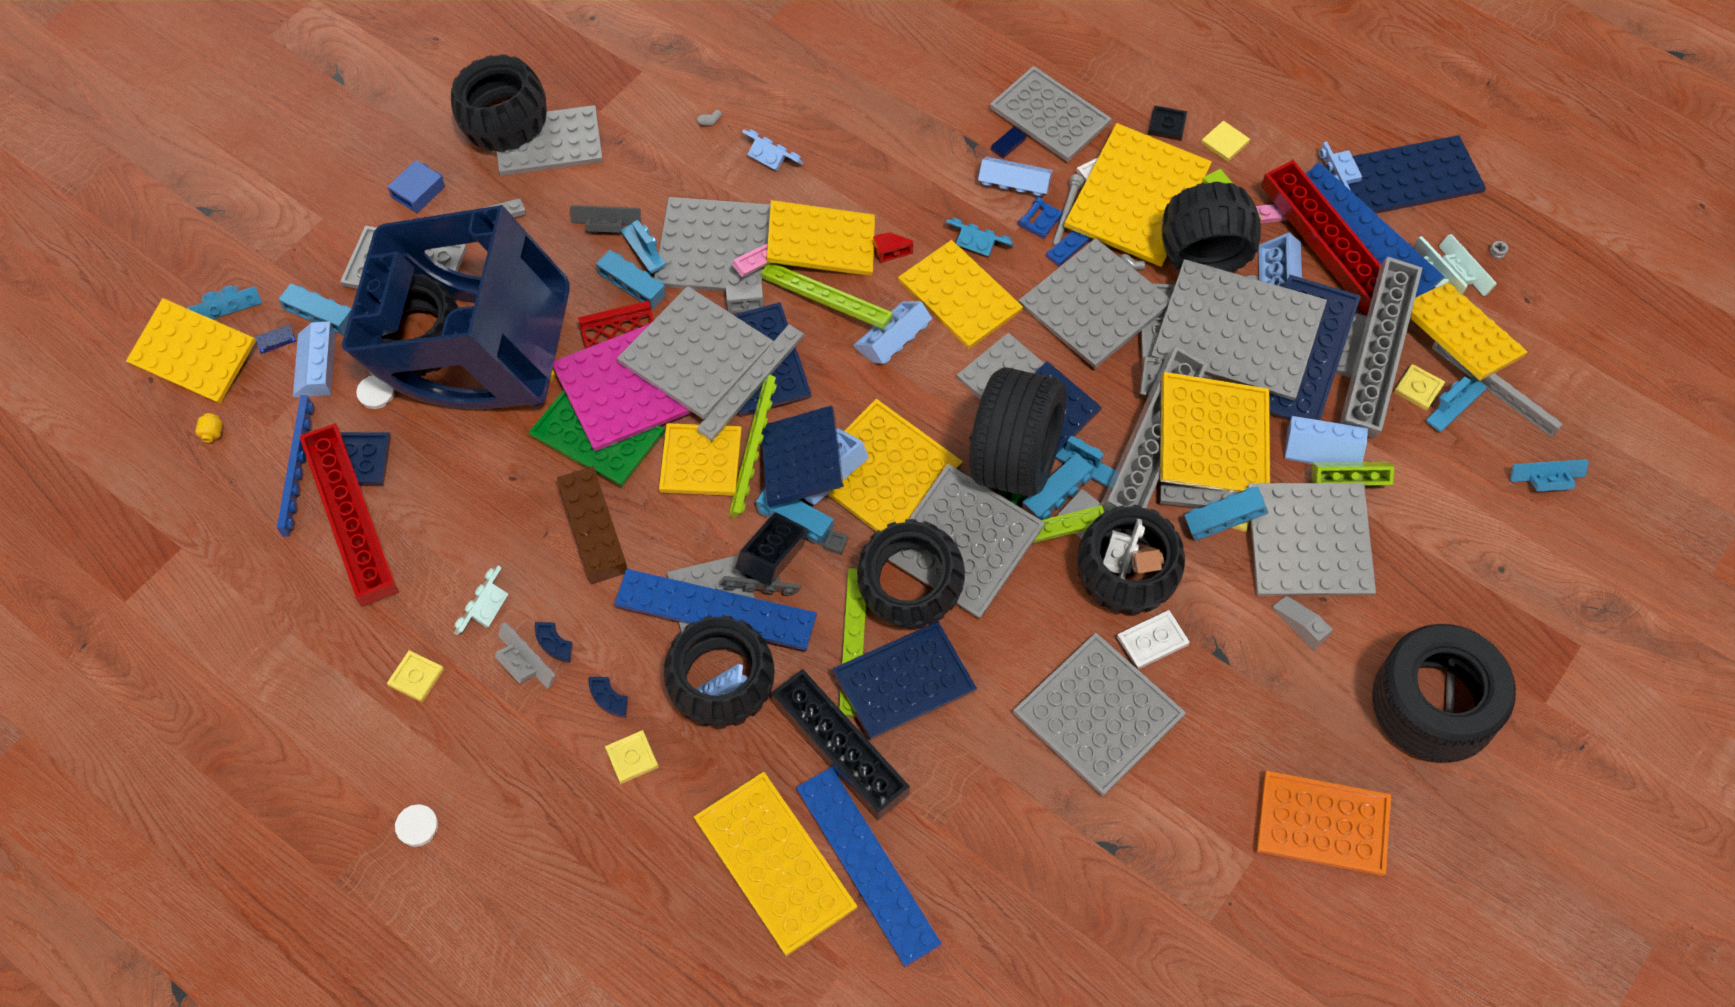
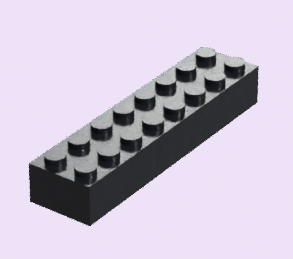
(840, 744)

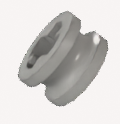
(1501, 252)

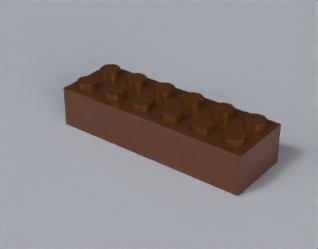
(592, 525)

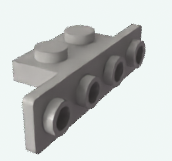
(521, 660)

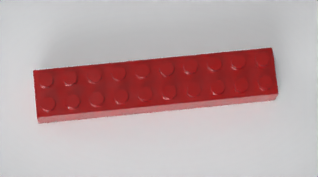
(1323, 230)
(348, 515)

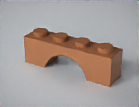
(1146, 559)

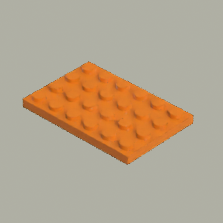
(1324, 823)

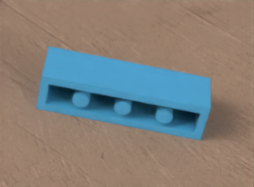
(630, 278)
(315, 307)
(1059, 487)
(801, 513)
(1226, 513)

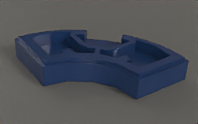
(552, 642)
(607, 698)

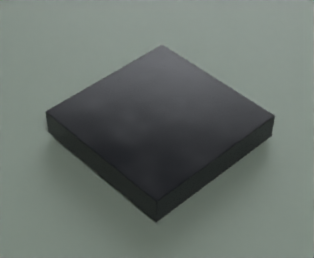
(1167, 123)

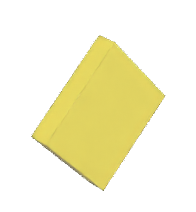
(1225, 141)
(1419, 387)
(415, 676)
(631, 757)

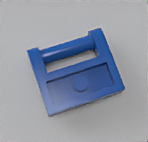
(1044, 222)

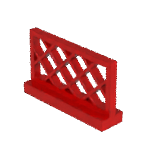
(612, 317)

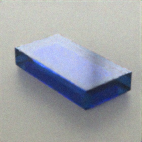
(1008, 142)
(275, 338)

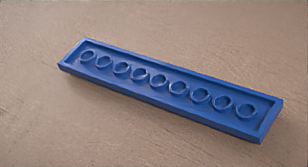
(1371, 229)
(692, 602)
(868, 867)

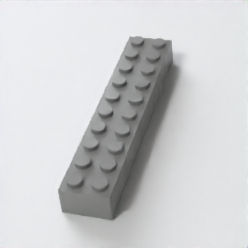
(1381, 346)
(1140, 461)

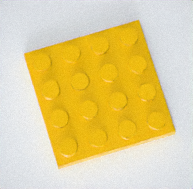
(699, 465)

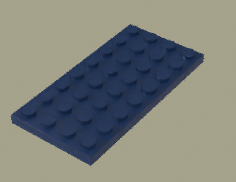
(1416, 175)
(1324, 353)

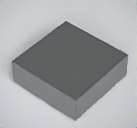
(836, 542)

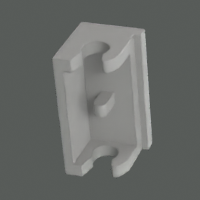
(744, 298)
(1150, 370)

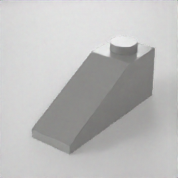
(1304, 622)

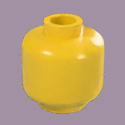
(209, 427)

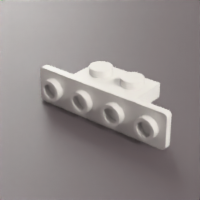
(1119, 549)

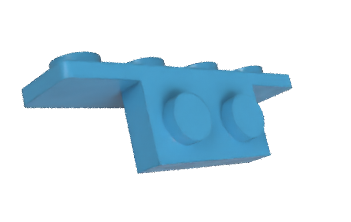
(977, 240)
(643, 245)
(226, 301)
(1455, 402)
(1101, 472)
(1550, 475)

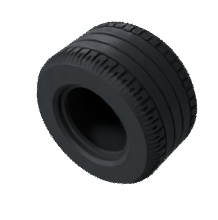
(1017, 431)
(1418, 724)

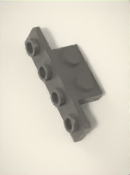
(604, 218)
(752, 584)

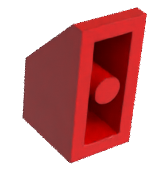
(891, 246)

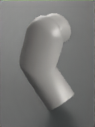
(709, 120)
(1137, 265)

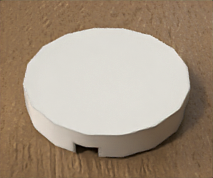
(374, 393)
(416, 825)

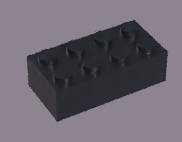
(771, 548)

